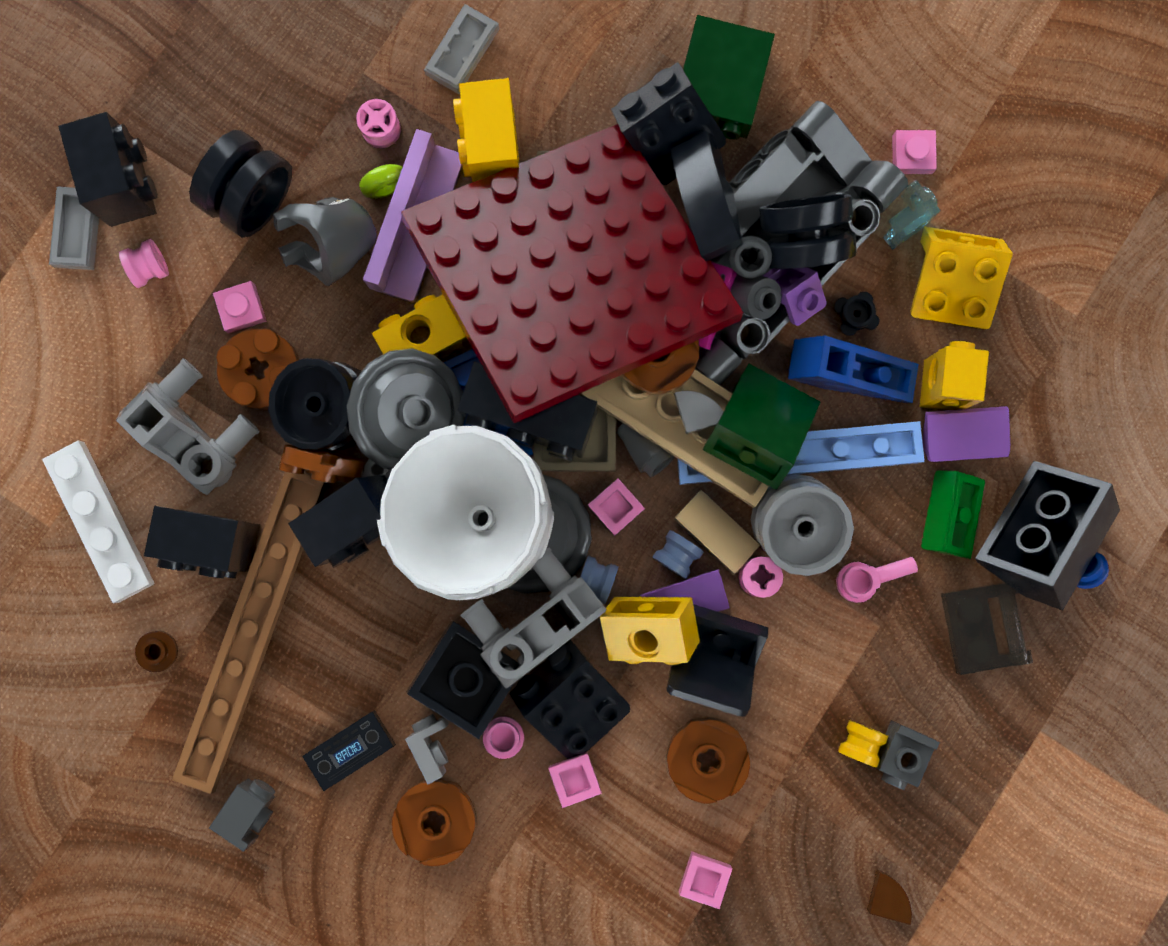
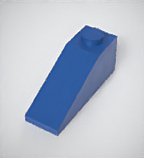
(852, 369)

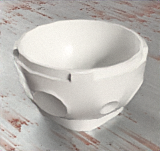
(435, 507)

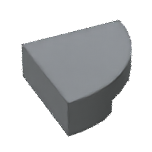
(697, 410)

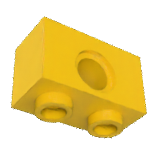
(432, 312)
(954, 377)
(669, 619)

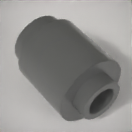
(757, 296)

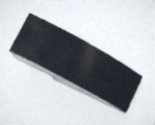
(707, 196)

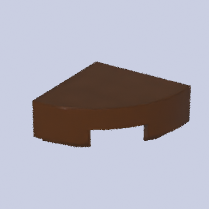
(889, 899)

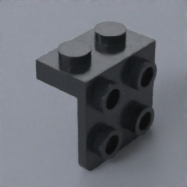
(664, 116)
(722, 663)
(569, 701)

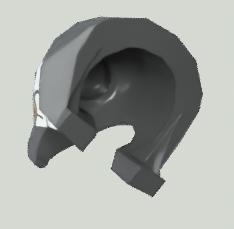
(340, 230)

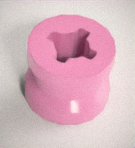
(374, 115)
(143, 263)
(753, 577)

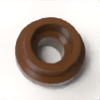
(168, 651)

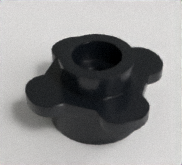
(864, 304)

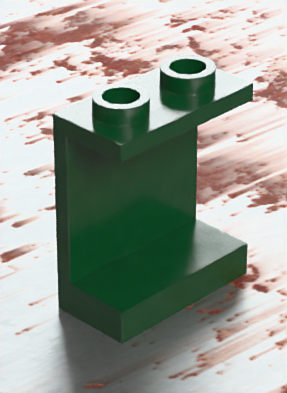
(728, 71)
(762, 426)

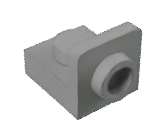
(428, 754)

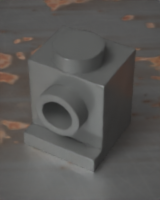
(901, 741)
(244, 812)

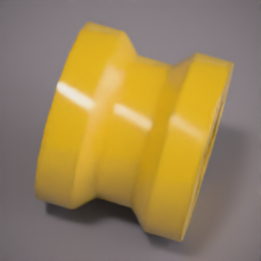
(863, 744)

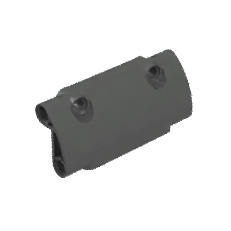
(805, 161)

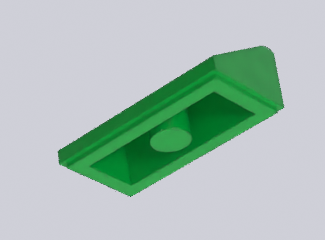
(953, 513)

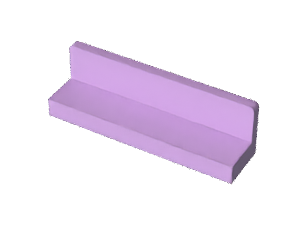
(396, 262)

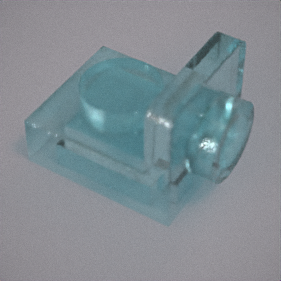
(920, 212)

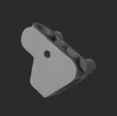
(172, 435)
(534, 635)

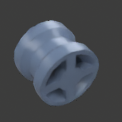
(678, 554)
(599, 577)

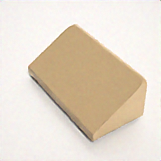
(717, 532)

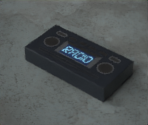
(349, 750)

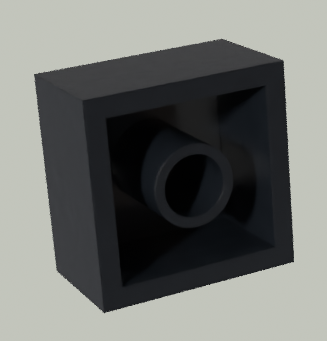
(108, 169)
(342, 522)
(194, 539)
(460, 682)

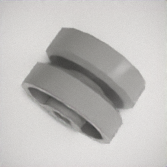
(821, 537)

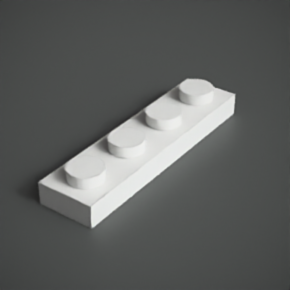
(98, 521)

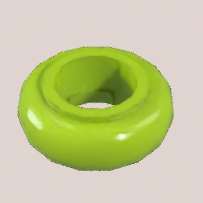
(380, 181)

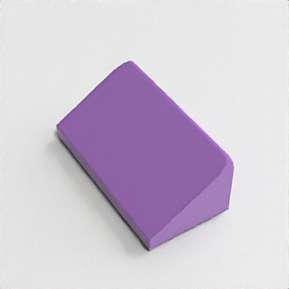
(966, 434)
(705, 589)

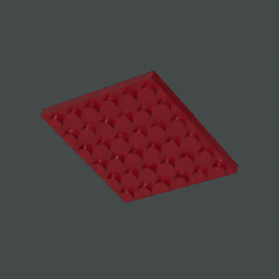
(569, 270)

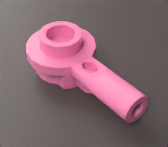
(859, 581)

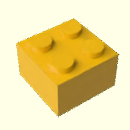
(486, 128)

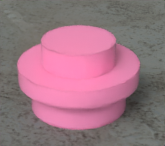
(503, 737)

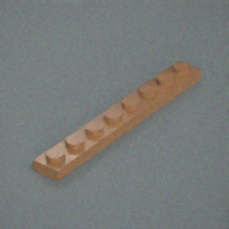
(247, 637)

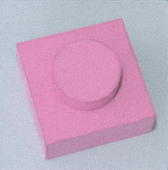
(914, 151)
(239, 307)
(616, 507)
(574, 779)
(705, 880)

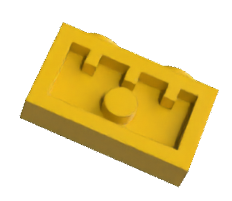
(960, 277)

